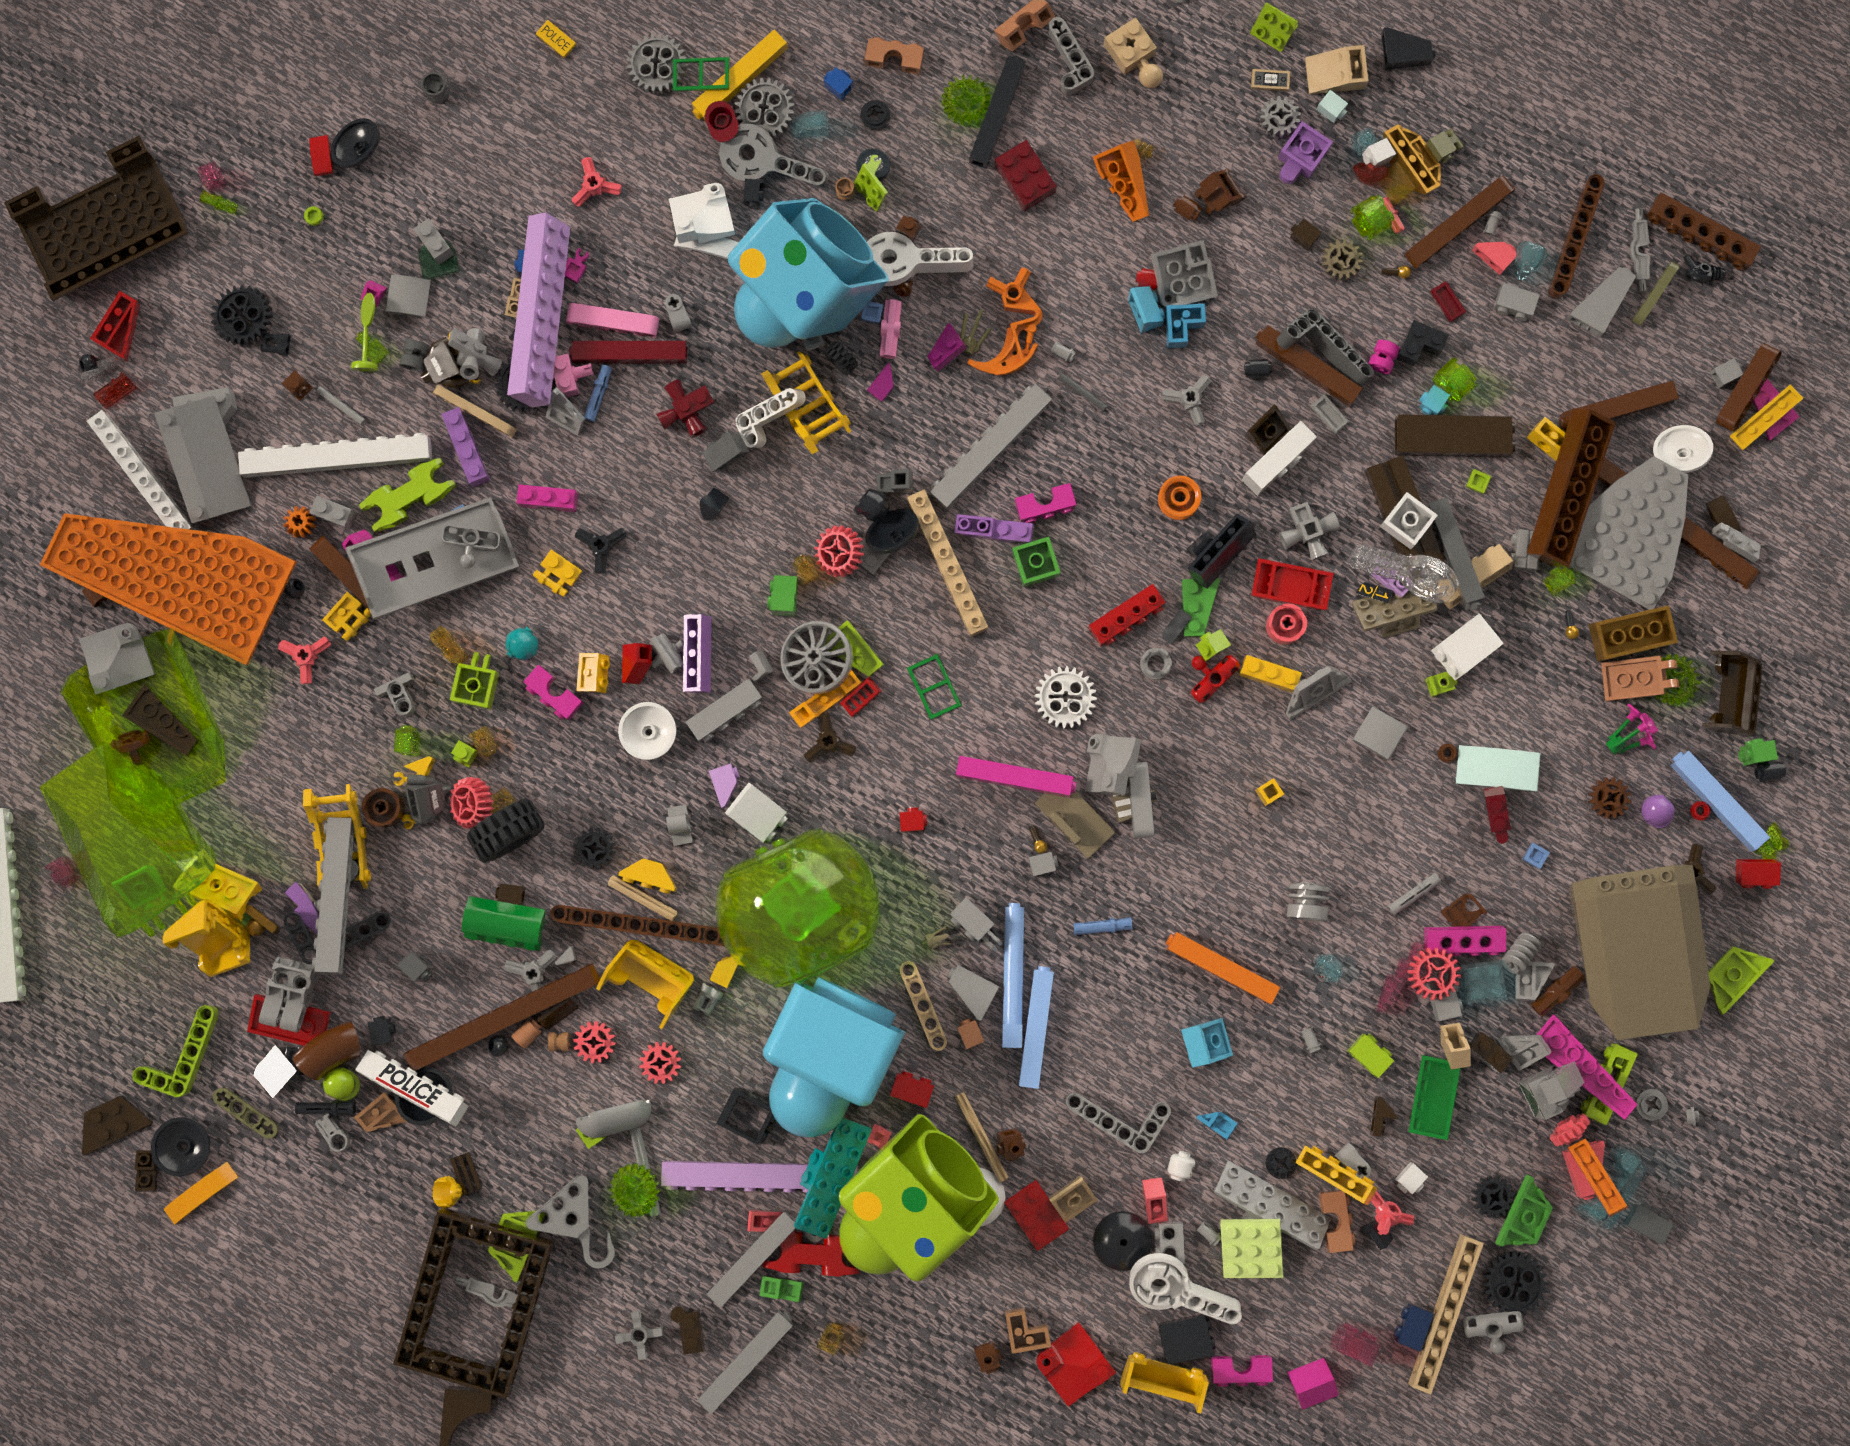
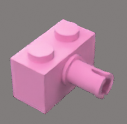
(567, 375)

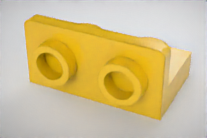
(593, 672)

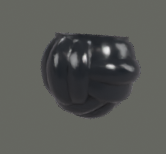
(88, 362)
(294, 588)
(498, 1045)

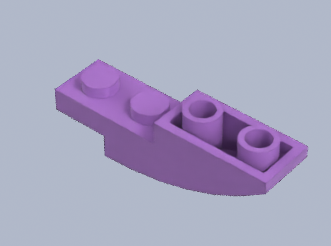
(993, 529)

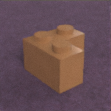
(1023, 1337)

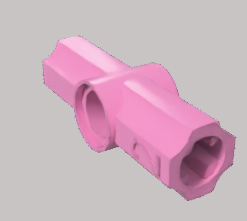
(890, 329)

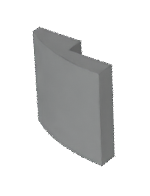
(408, 296)
(1380, 733)

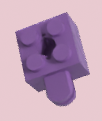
(1303, 153)

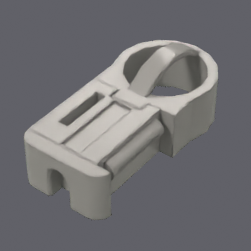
(330, 1131)

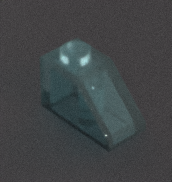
(810, 124)

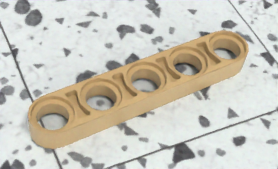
(470, 408)
(930, 1013)

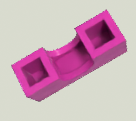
(549, 497)
(1030, 510)
(540, 681)
(1258, 1371)

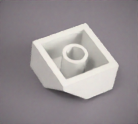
(1408, 520)

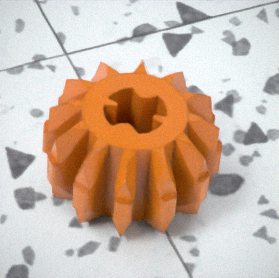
(300, 529)

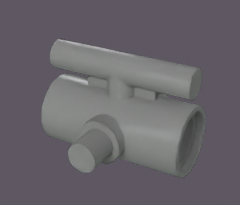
(667, 653)

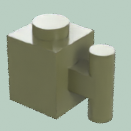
(1444, 145)

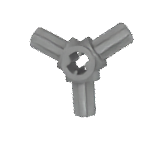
(1181, 398)
(539, 965)

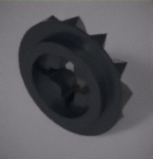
(879, 107)
(1271, 1164)

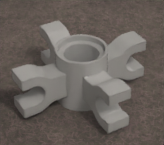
(630, 1336)

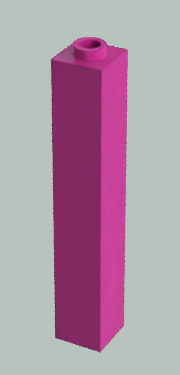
(1015, 777)

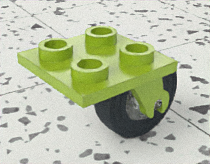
(872, 168)

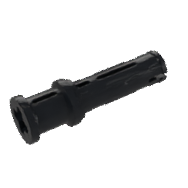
(335, 1108)

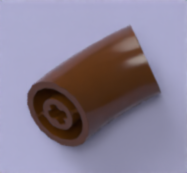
(328, 1051)

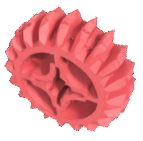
(838, 558)
(470, 802)
(1449, 965)

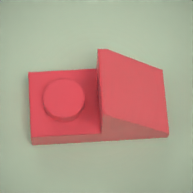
(761, 1220)

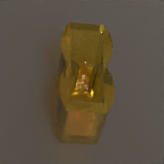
(447, 643)

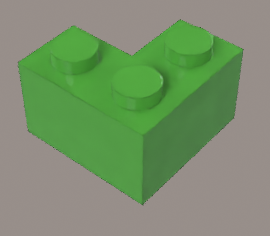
(783, 596)

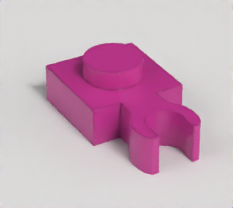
(575, 267)

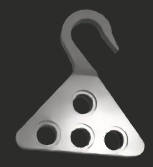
(579, 1229)

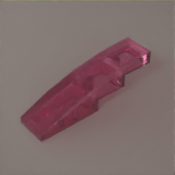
(1395, 983)

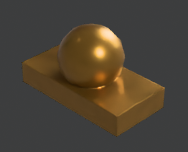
(259, 922)

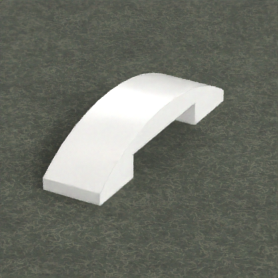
(718, 247)

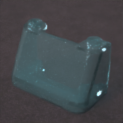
(1632, 1174)

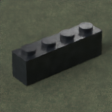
(1222, 551)

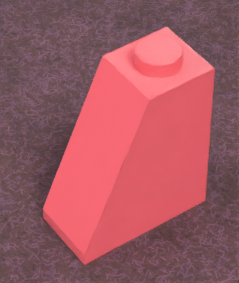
(1580, 1183)

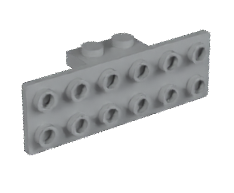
(1268, 1202)

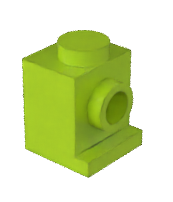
(1435, 687)
(464, 753)

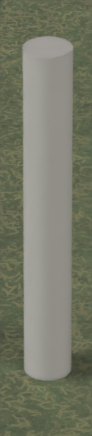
(339, 404)

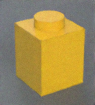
(1269, 792)

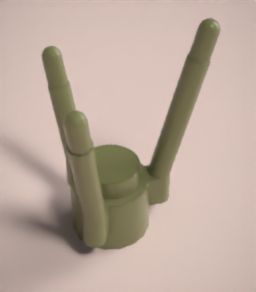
(969, 341)

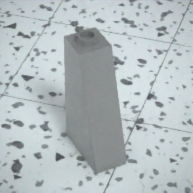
(1601, 305)

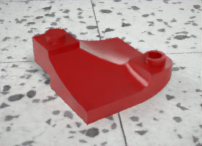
(1074, 1364)

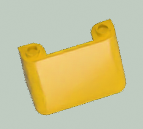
(213, 936)

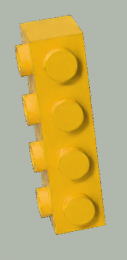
(1340, 1177)

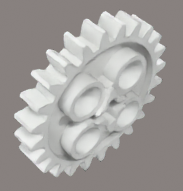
(1065, 715)

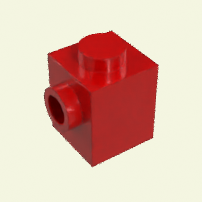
(912, 820)

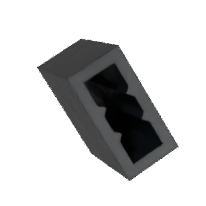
(1186, 1339)

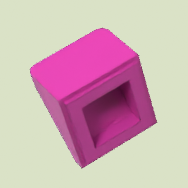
(376, 289)

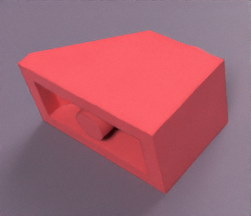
(1496, 254)
(1155, 1200)

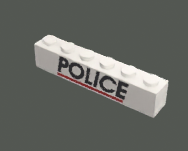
(412, 1088)

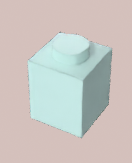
(1332, 107)

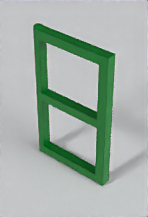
(701, 87)
(921, 692)

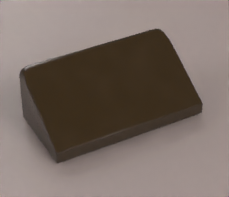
(558, 1013)

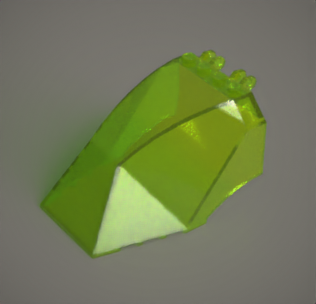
(127, 839)

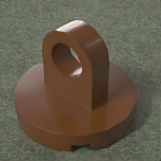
(130, 743)

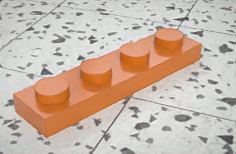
(1597, 1177)

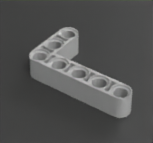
(1117, 1125)

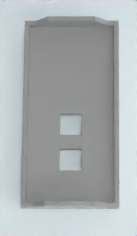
(446, 576)

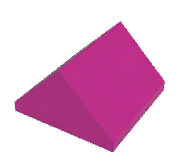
(1313, 1383)

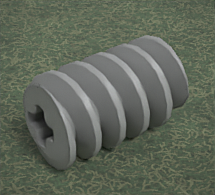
(1521, 953)

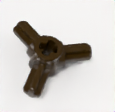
(826, 732)
(1694, 859)

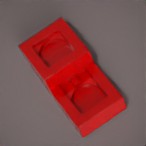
(320, 155)

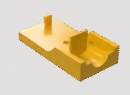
(232, 892)

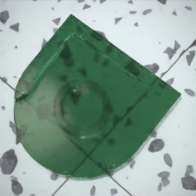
(431, 269)

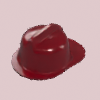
(721, 121)

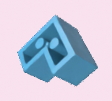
(1179, 319)

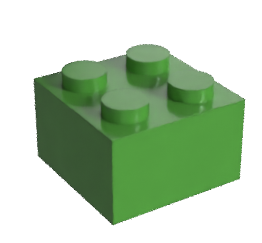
(1036, 562)

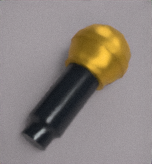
(1571, 630)

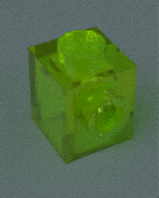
(1559, 580)

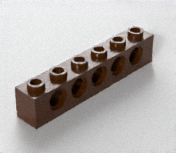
(1713, 230)

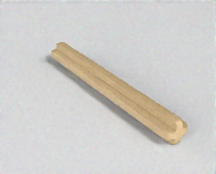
(981, 1137)

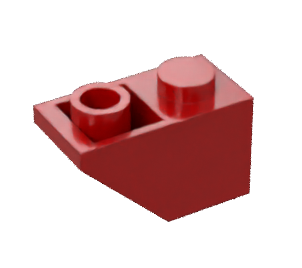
(635, 662)

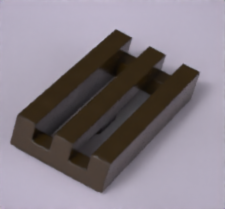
(466, 1174)

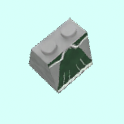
(1536, 1098)

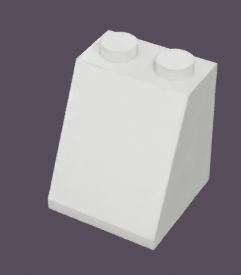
(1467, 647)
(757, 813)

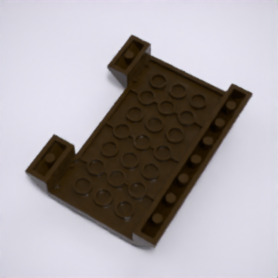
(101, 224)

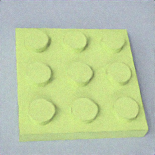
(1251, 1248)

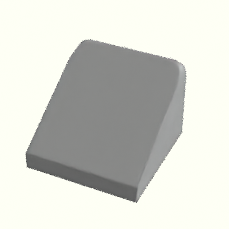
(567, 957)

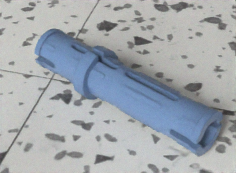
(598, 392)
(1103, 926)

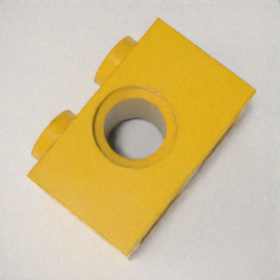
(1547, 437)

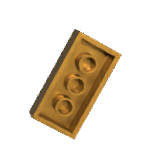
(1633, 633)

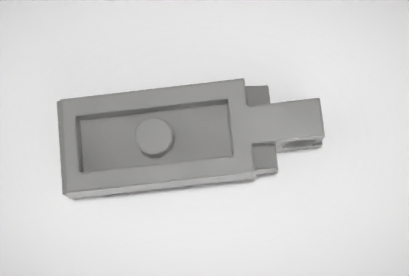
(1738, 542)

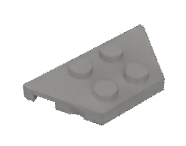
(1315, 689)

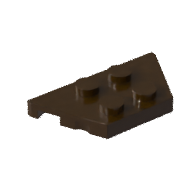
(110, 1123)

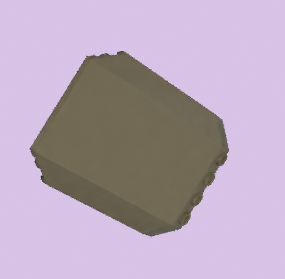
(1643, 950)

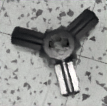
(593, 540)

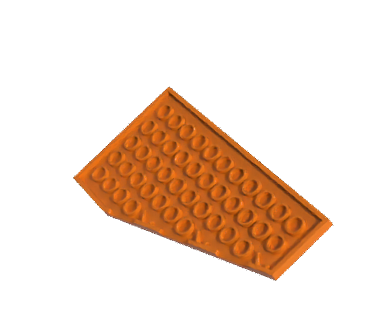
(187, 579)

